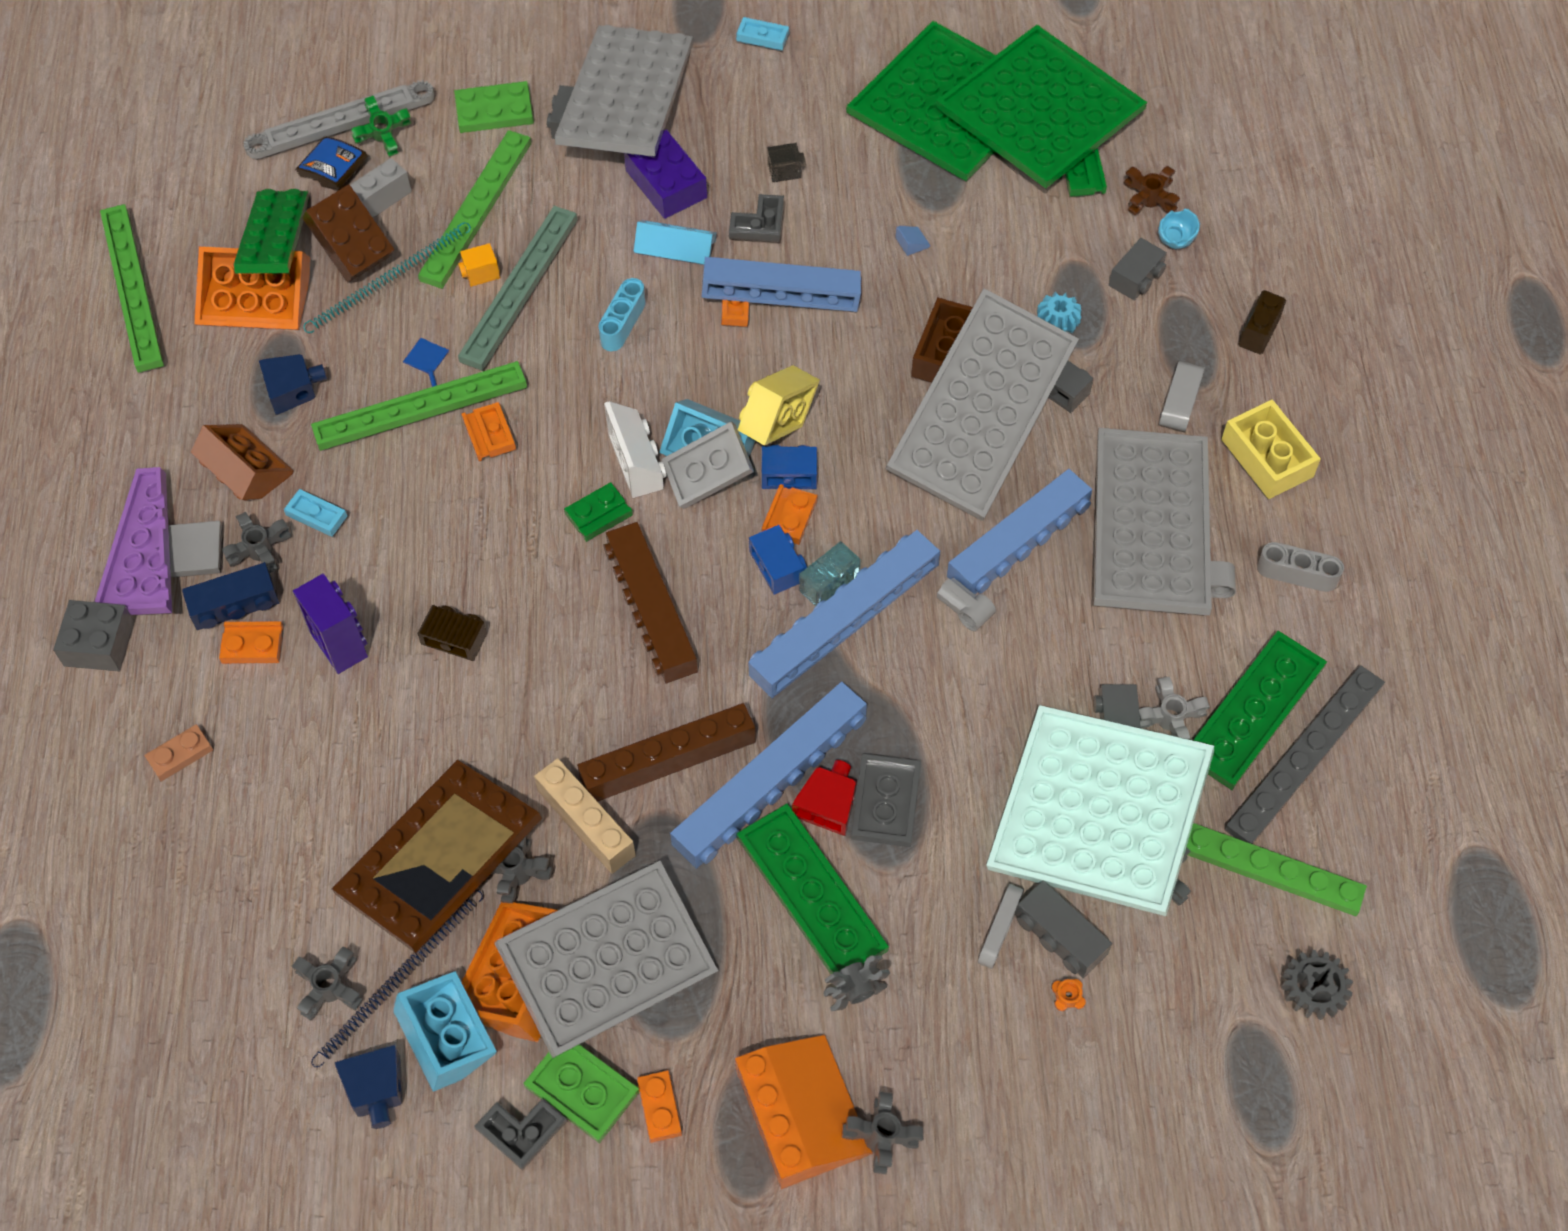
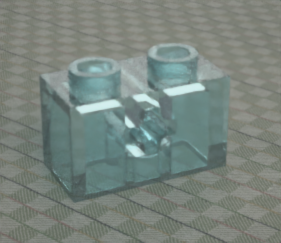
(828, 573)

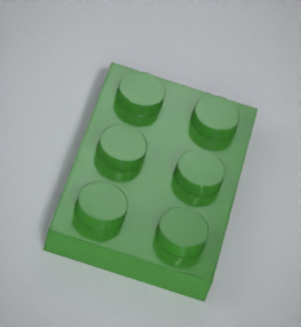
(493, 107)
(582, 1090)

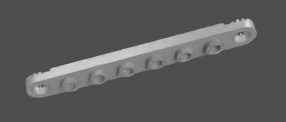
(335, 120)

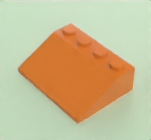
(249, 298)
(489, 980)
(800, 1108)

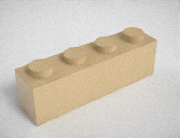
(585, 816)

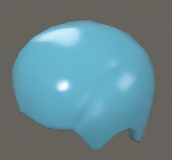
(1179, 229)

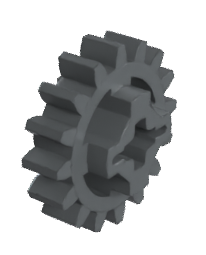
(1310, 971)

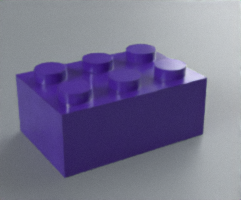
(669, 178)
(331, 622)

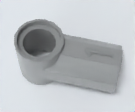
(971, 608)

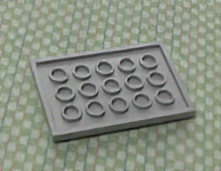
(605, 958)

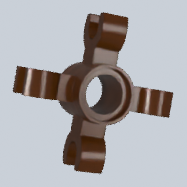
(1151, 190)

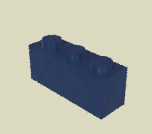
(230, 596)

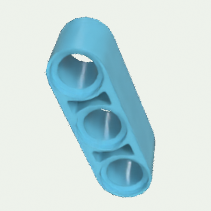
(622, 314)

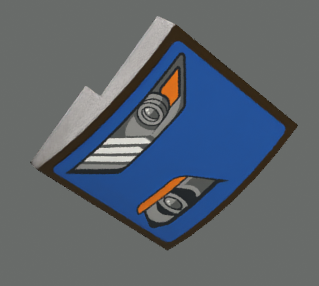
(331, 162)

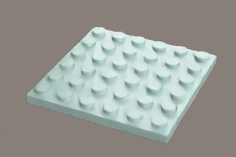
(1101, 809)

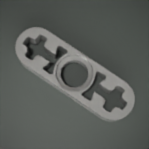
(1000, 926)

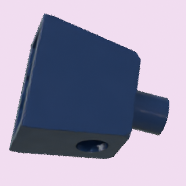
(290, 381)
(373, 1083)

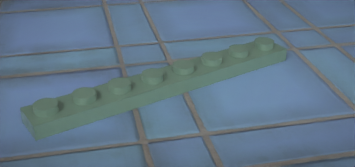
(517, 288)

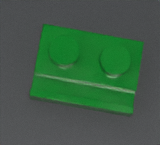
(1086, 176)
(598, 512)

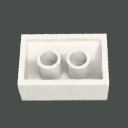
(634, 449)

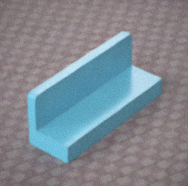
(673, 241)

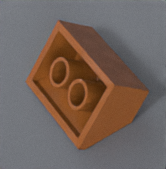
(240, 460)

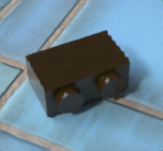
(1262, 322)
(452, 632)

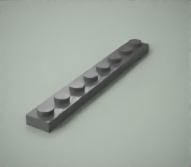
(1304, 756)

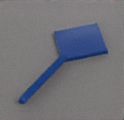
(426, 357)

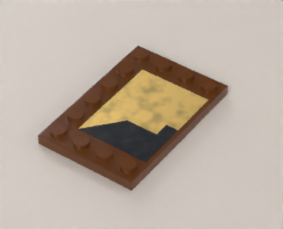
(436, 855)

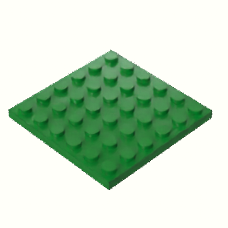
(905, 94)
(1041, 105)

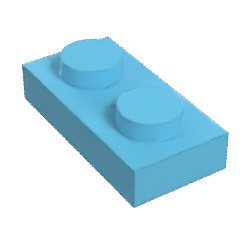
(762, 33)
(315, 512)

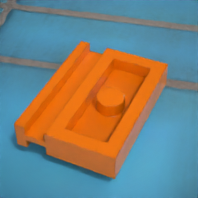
(488, 431)
(791, 511)
(251, 642)

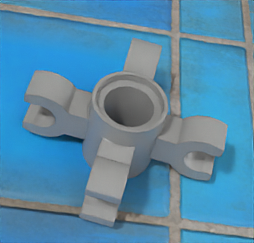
(1171, 701)

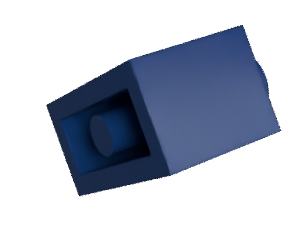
(789, 466)
(776, 558)

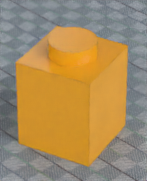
(479, 265)

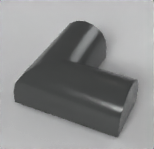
(759, 226)
(521, 1139)

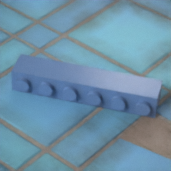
(781, 284)
(1020, 532)

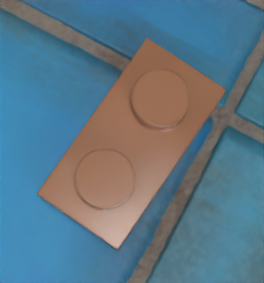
(178, 752)

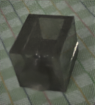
(785, 162)

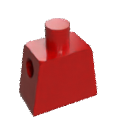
(827, 798)

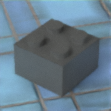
(94, 635)

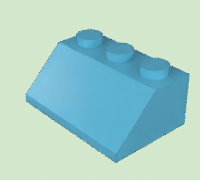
(692, 421)
(443, 1030)

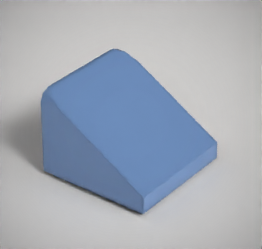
(911, 239)

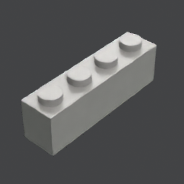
(382, 187)

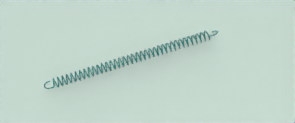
(385, 278)

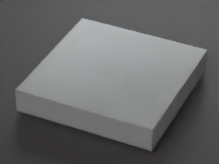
(195, 548)

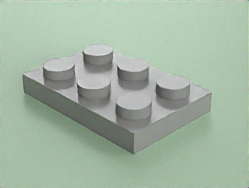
(707, 465)

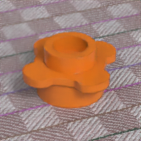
(1071, 986)

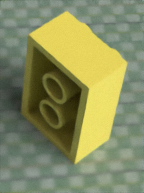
(777, 404)
(1270, 449)

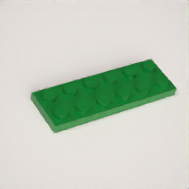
(272, 232)
(1258, 706)
(811, 890)

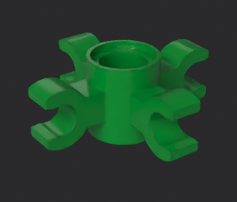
(399, 119)

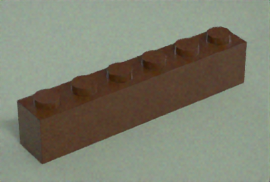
(651, 603)
(667, 752)

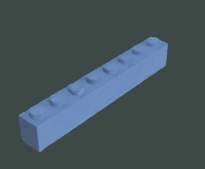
(843, 613)
(769, 775)

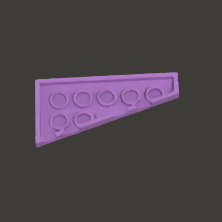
(140, 557)

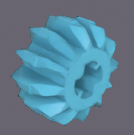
(1060, 311)

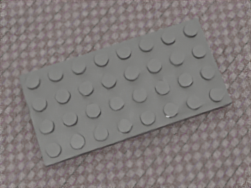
(625, 91)
(982, 404)
(1152, 522)

